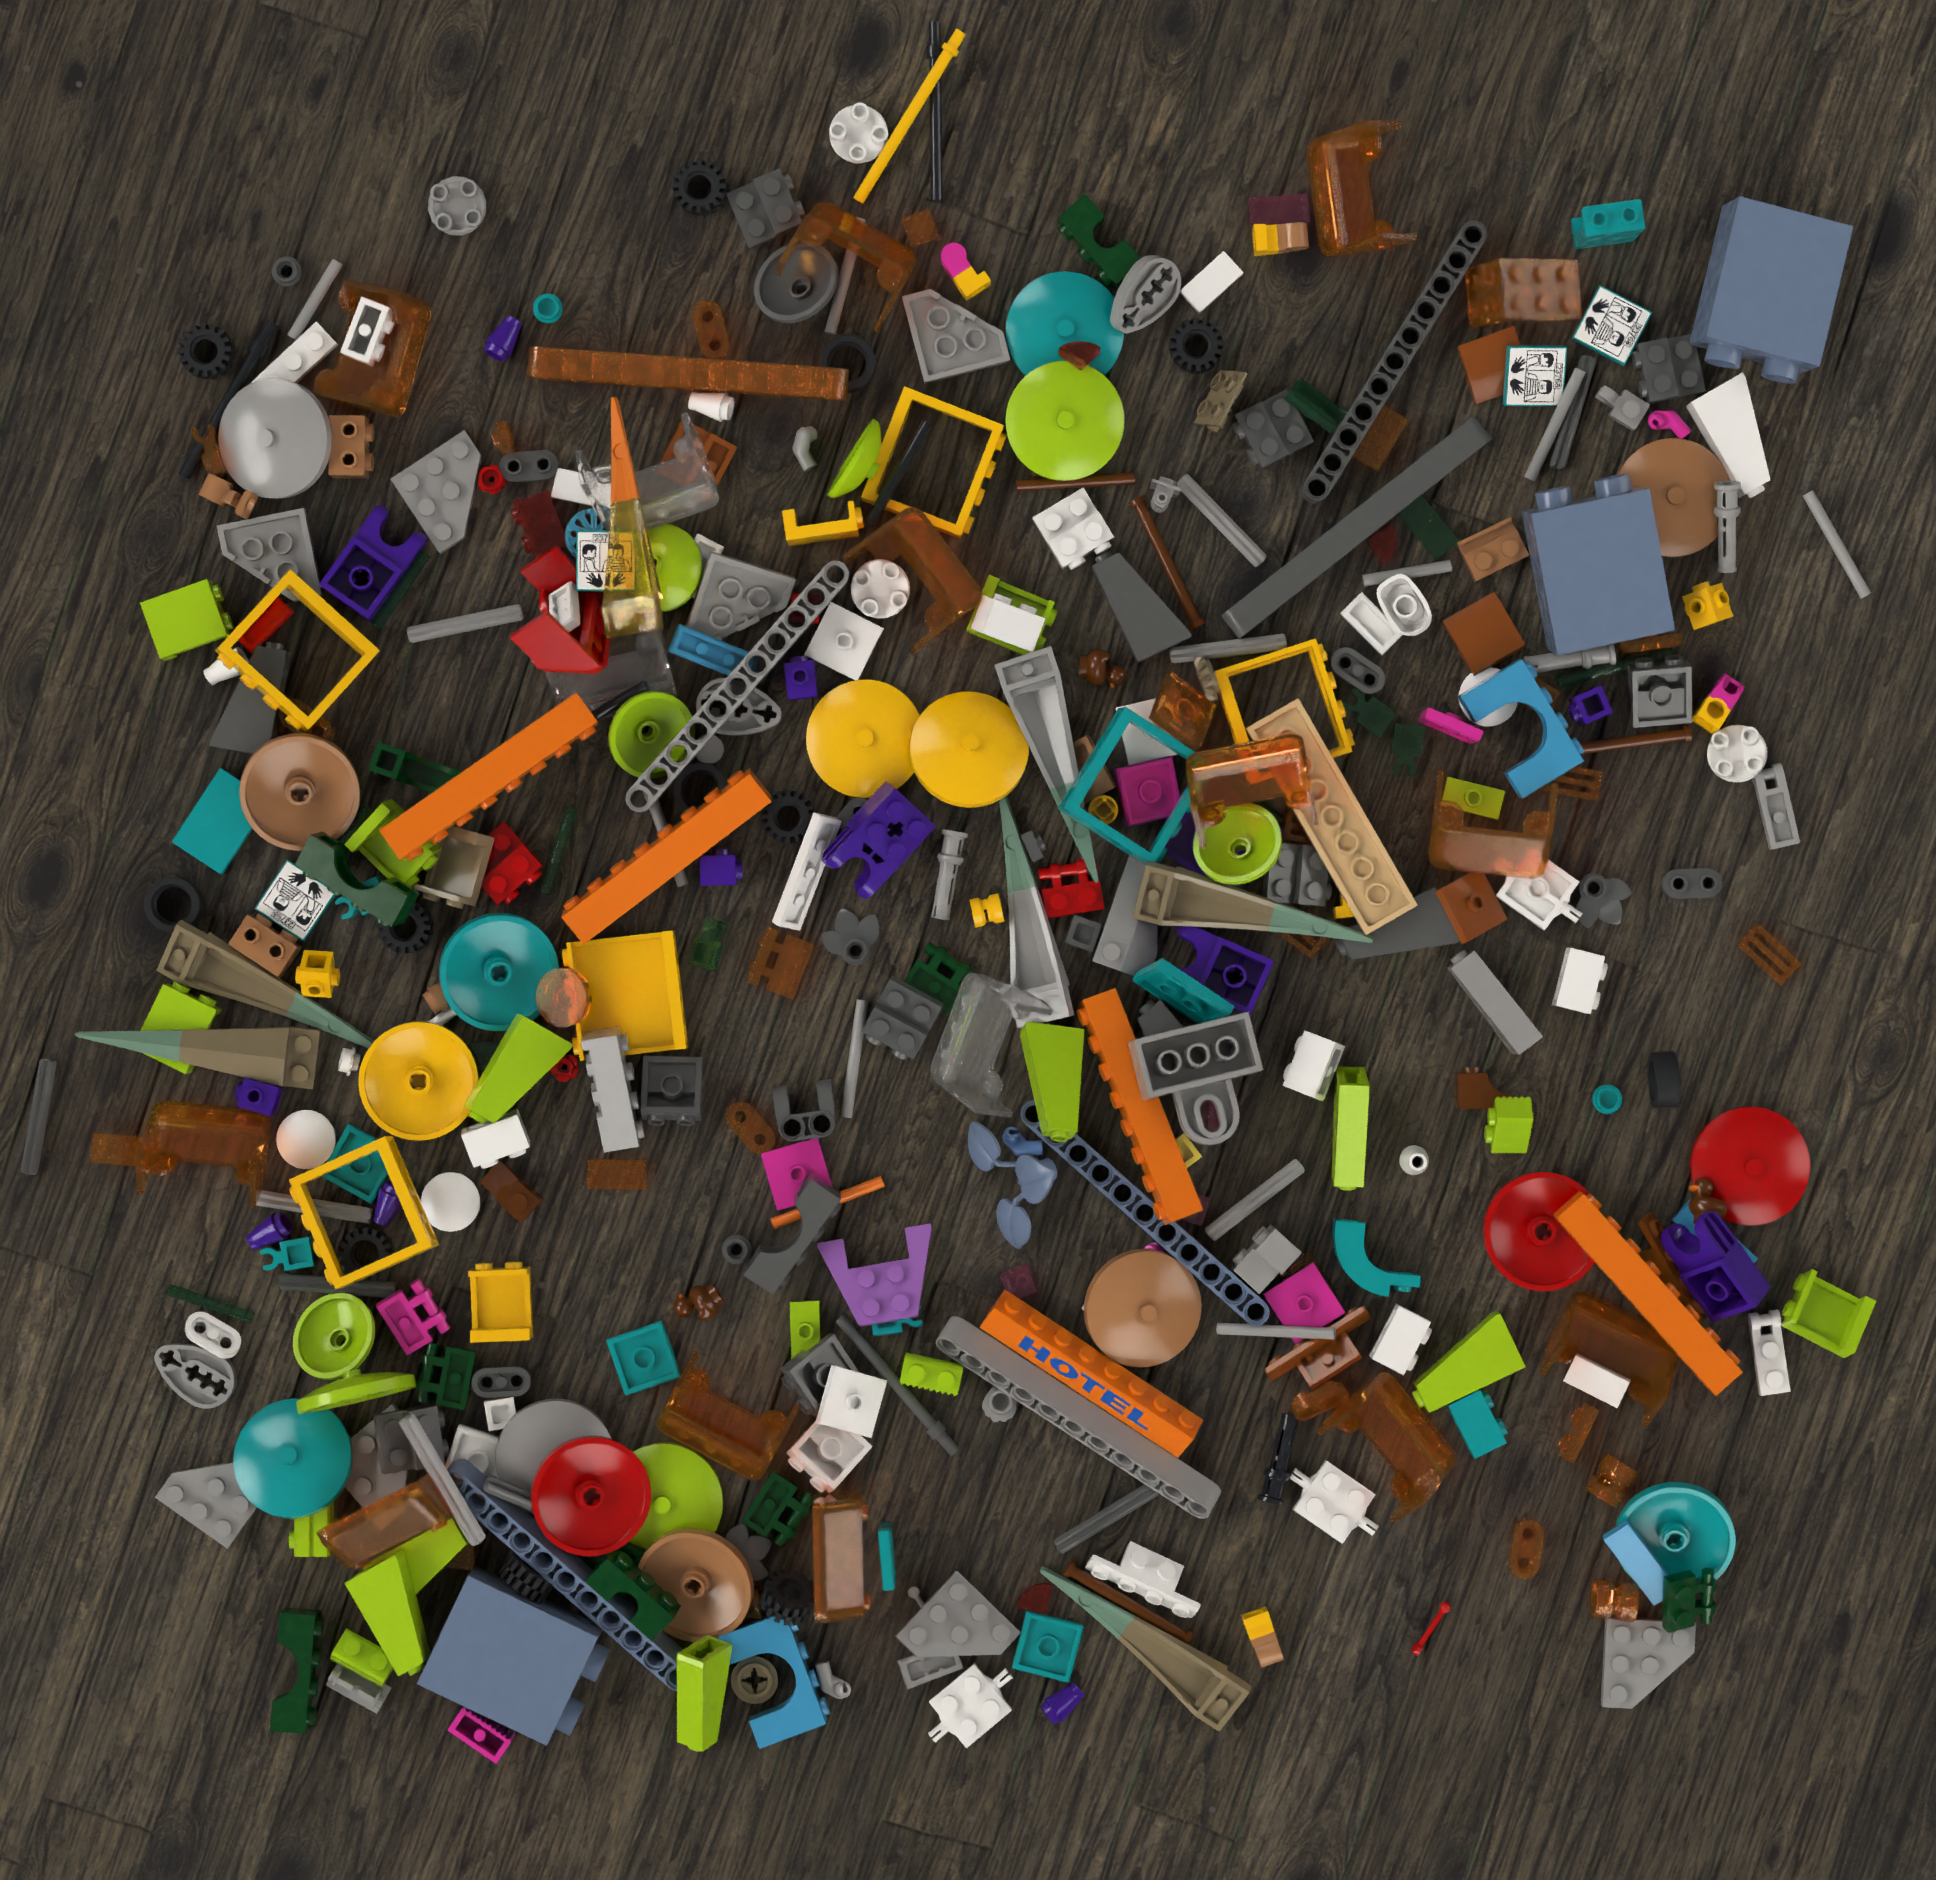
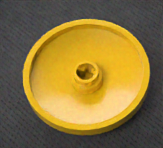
(862, 737)
(968, 749)
(417, 1080)

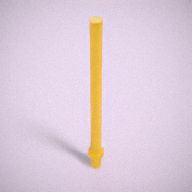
(949, 50)

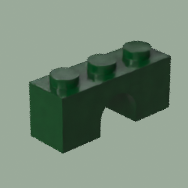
(1079, 224)
(620, 1574)

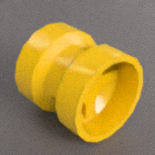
(1099, 809)
(994, 910)

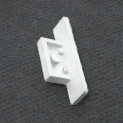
(1148, 1576)

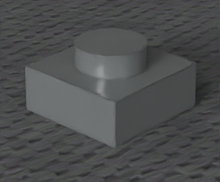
(1034, 845)
(1083, 933)

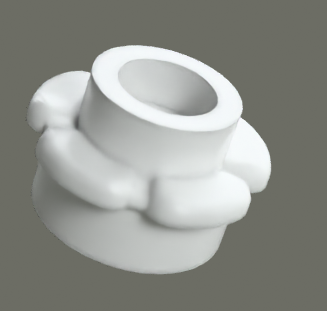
(348, 1061)

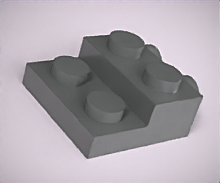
(766, 208)
(1668, 369)
(1271, 430)
(1660, 691)
(1297, 877)
(902, 1018)
(671, 1089)
(810, 1369)
(394, 1447)

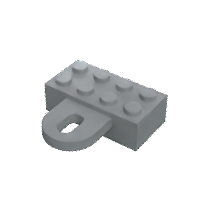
(1198, 1067)

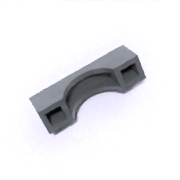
(771, 1264)

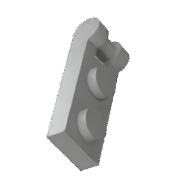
(1776, 808)

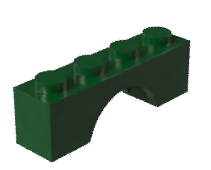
(410, 768)
(326, 861)
(299, 1633)

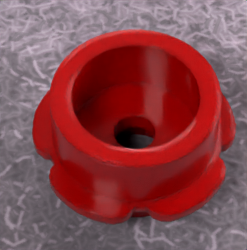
(484, 483)
(571, 1071)

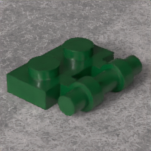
(933, 983)
(455, 1376)
(771, 1502)
(1680, 1602)

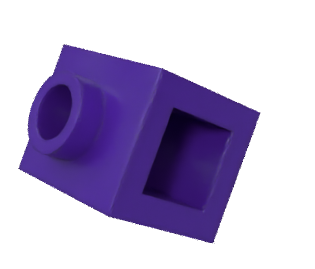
(800, 678)
(1589, 706)
(720, 869)
(258, 1096)

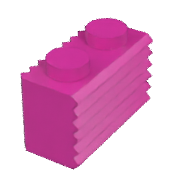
(482, 1733)

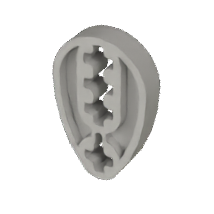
(1157, 301)
(748, 722)
(192, 1389)

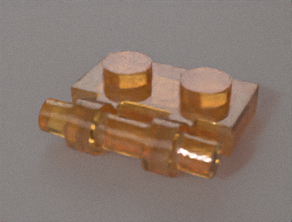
(789, 966)

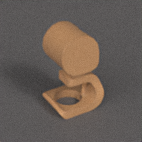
(222, 492)

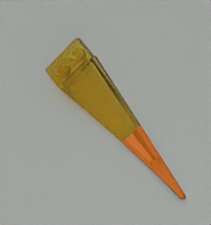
(631, 578)

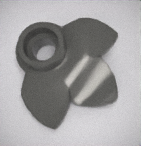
(1604, 903)
(851, 932)
(752, 1548)

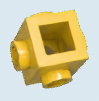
(1707, 605)
(317, 974)

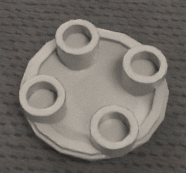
(457, 205)

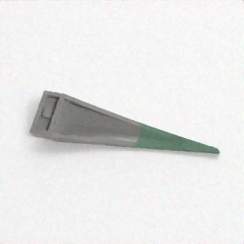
(1039, 706)
(1033, 949)

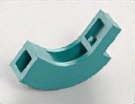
(1351, 1255)

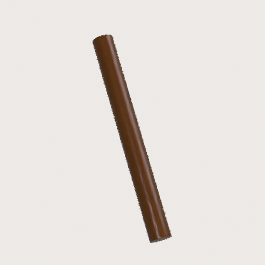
(1089, 481)

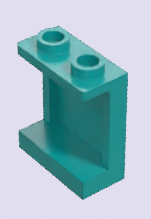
(1608, 224)

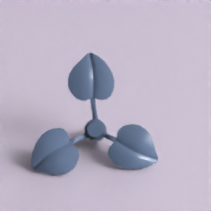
(1033, 1175)

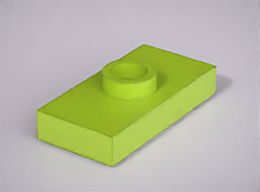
(1474, 797)
(804, 1325)

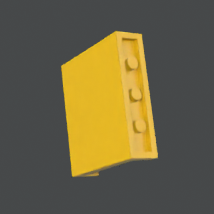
(632, 987)

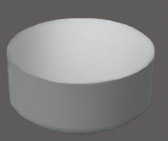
(712, 751)

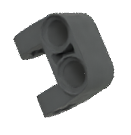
(806, 1119)

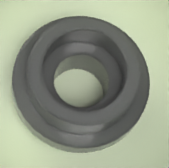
(280, 265)
(730, 1256)

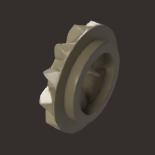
(1207, 678)
(745, 1689)

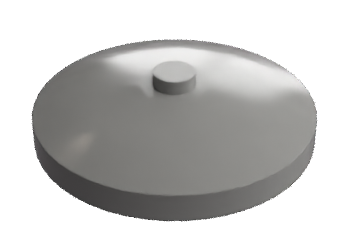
(275, 438)
(538, 1431)

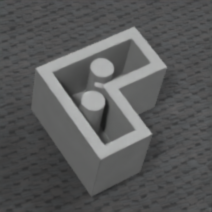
(1265, 1258)

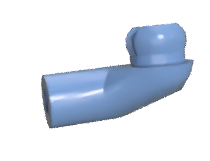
(1019, 1145)

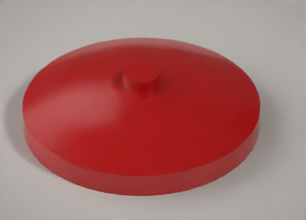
(1753, 1162)
(1526, 1237)
(590, 1495)

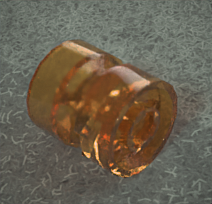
(1622, 1477)
(1611, 1600)

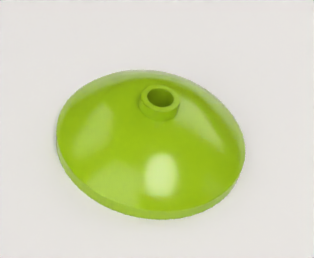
(859, 463)
(677, 566)
(665, 720)
(1244, 828)
(323, 1329)

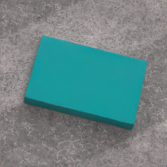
(215, 824)
(1182, 992)

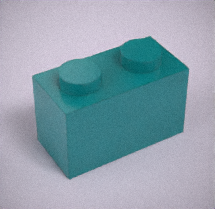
(1477, 1424)

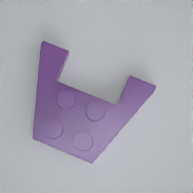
(881, 1290)

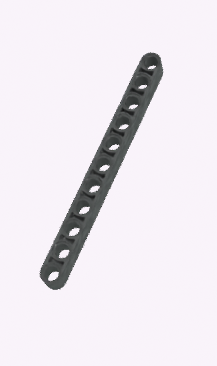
(1404, 352)
(1356, 527)

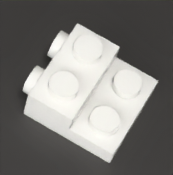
(1074, 529)
(827, 1455)

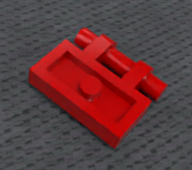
(1070, 898)

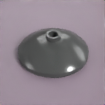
(808, 271)

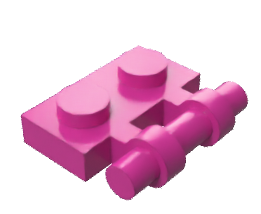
(404, 1320)

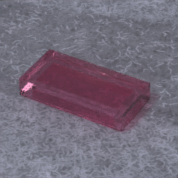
(1279, 209)

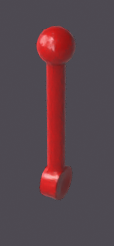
(1417, 1647)

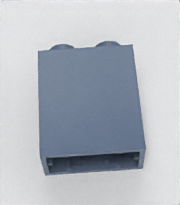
(1770, 288)
(1597, 565)
(514, 1658)

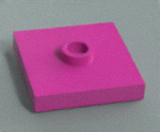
(1451, 725)
(1147, 790)
(790, 1167)
(1304, 1300)

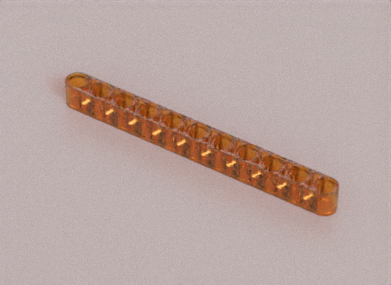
(688, 373)

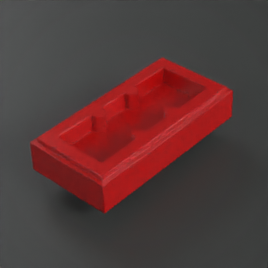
(266, 625)

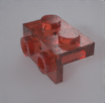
(539, 522)

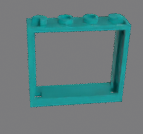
(1093, 766)

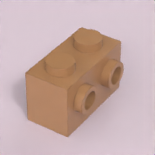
(350, 447)
(265, 944)

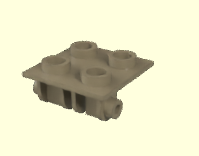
(1224, 390)

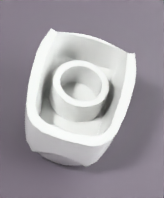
(1404, 605)

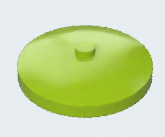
(1064, 421)
(354, 1389)
(682, 1491)

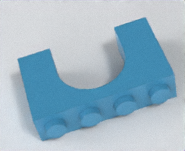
(1556, 751)
(804, 1708)

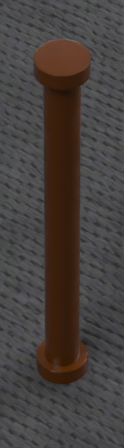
(1167, 562)
(1638, 740)
(1126, 1602)

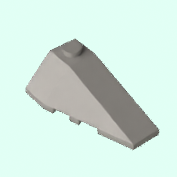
(1125, 941)

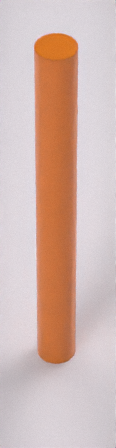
(846, 1195)

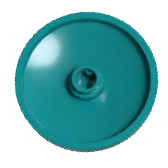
(1061, 311)
(494, 969)
(292, 1460)
(1682, 1527)

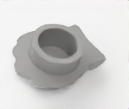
(999, 1405)

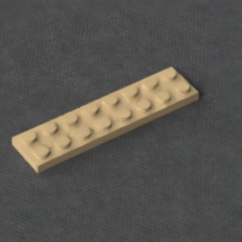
(1344, 833)

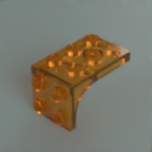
(1523, 291)

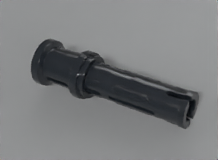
(1277, 1472)

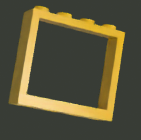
(984, 469)
(329, 616)
(1325, 681)
(405, 1191)

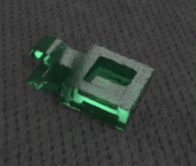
(707, 949)

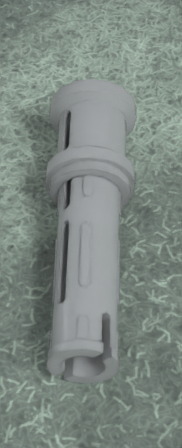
(1727, 511)
(1583, 658)
(949, 861)

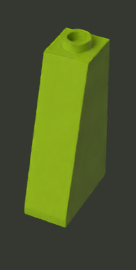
(515, 1067)
(1054, 1071)
(1349, 1127)
(1471, 1364)
(428, 1552)
(392, 1611)
(701, 1691)

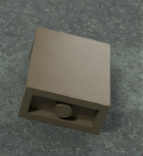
(459, 868)

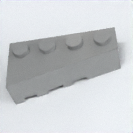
(613, 1089)

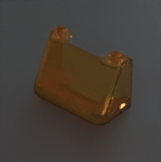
(389, 382)

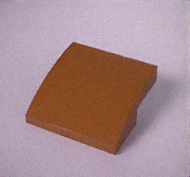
(1485, 363)
(717, 450)
(1483, 633)

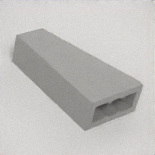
(1494, 1002)

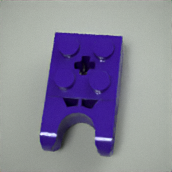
(374, 557)
(873, 841)
(1217, 958)
(1715, 1267)

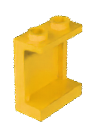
(822, 532)
(501, 1303)

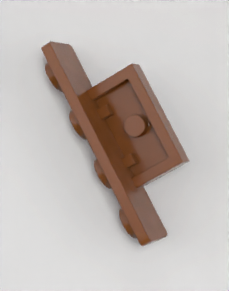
(1652, 1229)
(1322, 1358)

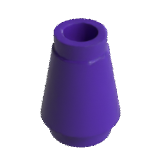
(503, 338)
(387, 1204)
(271, 1230)
(1061, 1703)

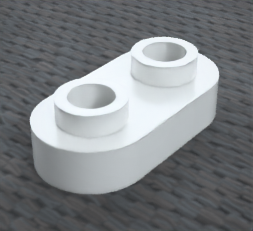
(214, 1334)

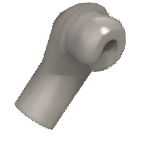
(801, 447)
(831, 1684)

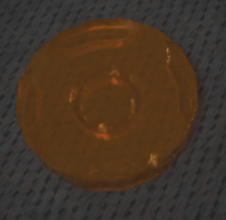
(563, 997)

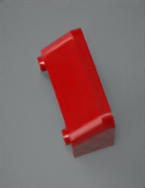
(546, 639)

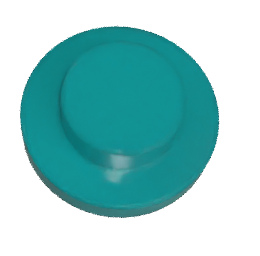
(547, 308)
(1607, 1099)

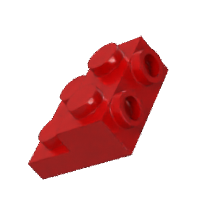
(509, 866)

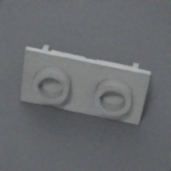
(1164, 491)
(357, 1688)

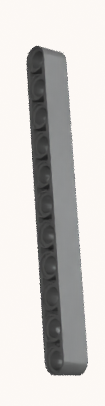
(741, 672)
(1078, 1417)

